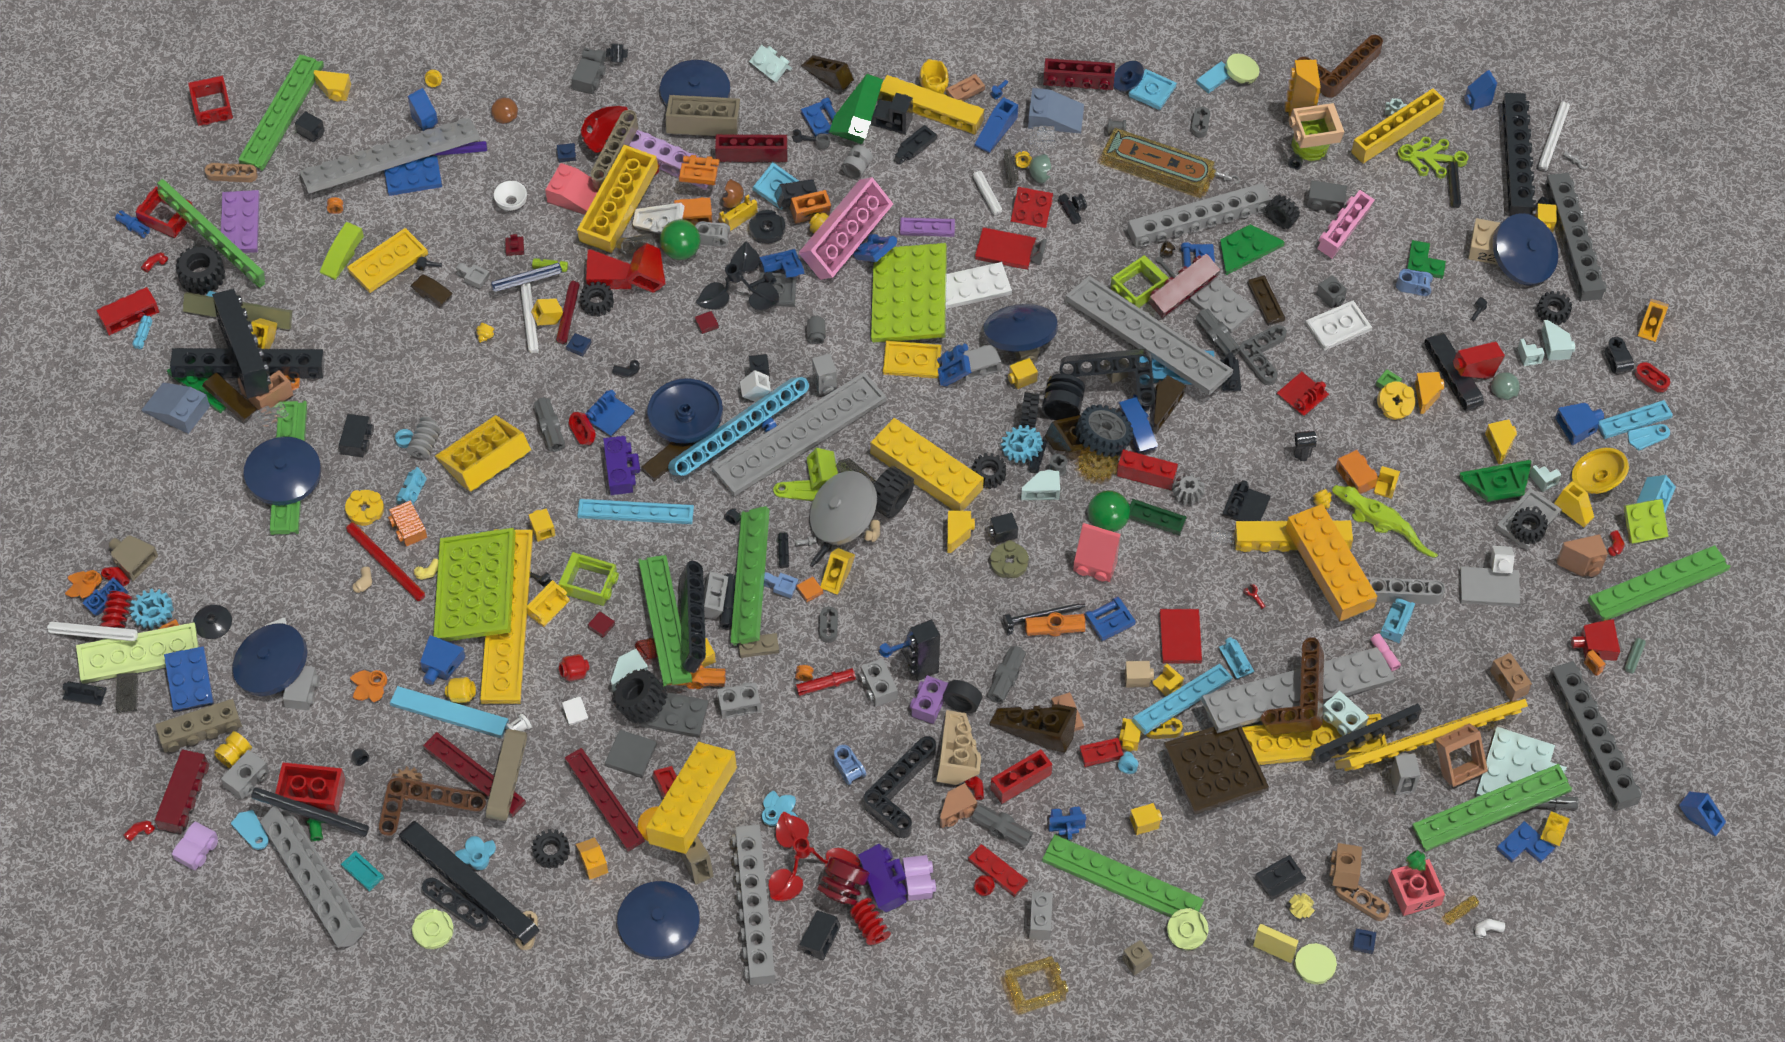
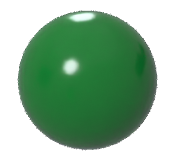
(680, 239)
(1109, 510)

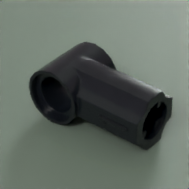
(1304, 443)

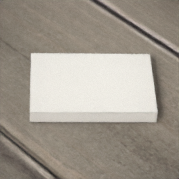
(1338, 325)

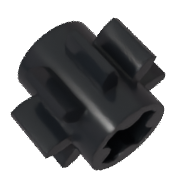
(616, 52)

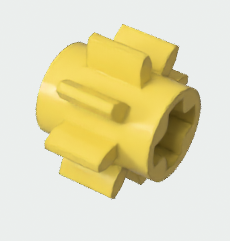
(1301, 905)

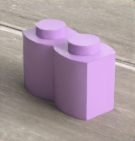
(195, 845)
(918, 878)

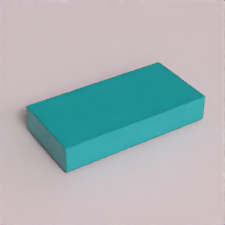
(362, 871)

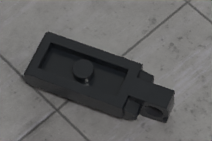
(915, 144)

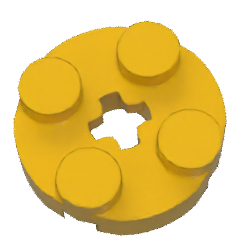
(1406, 398)
(360, 498)

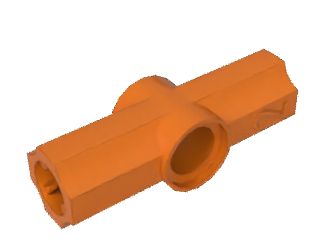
(1044, 625)
(706, 677)

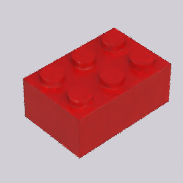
(312, 785)

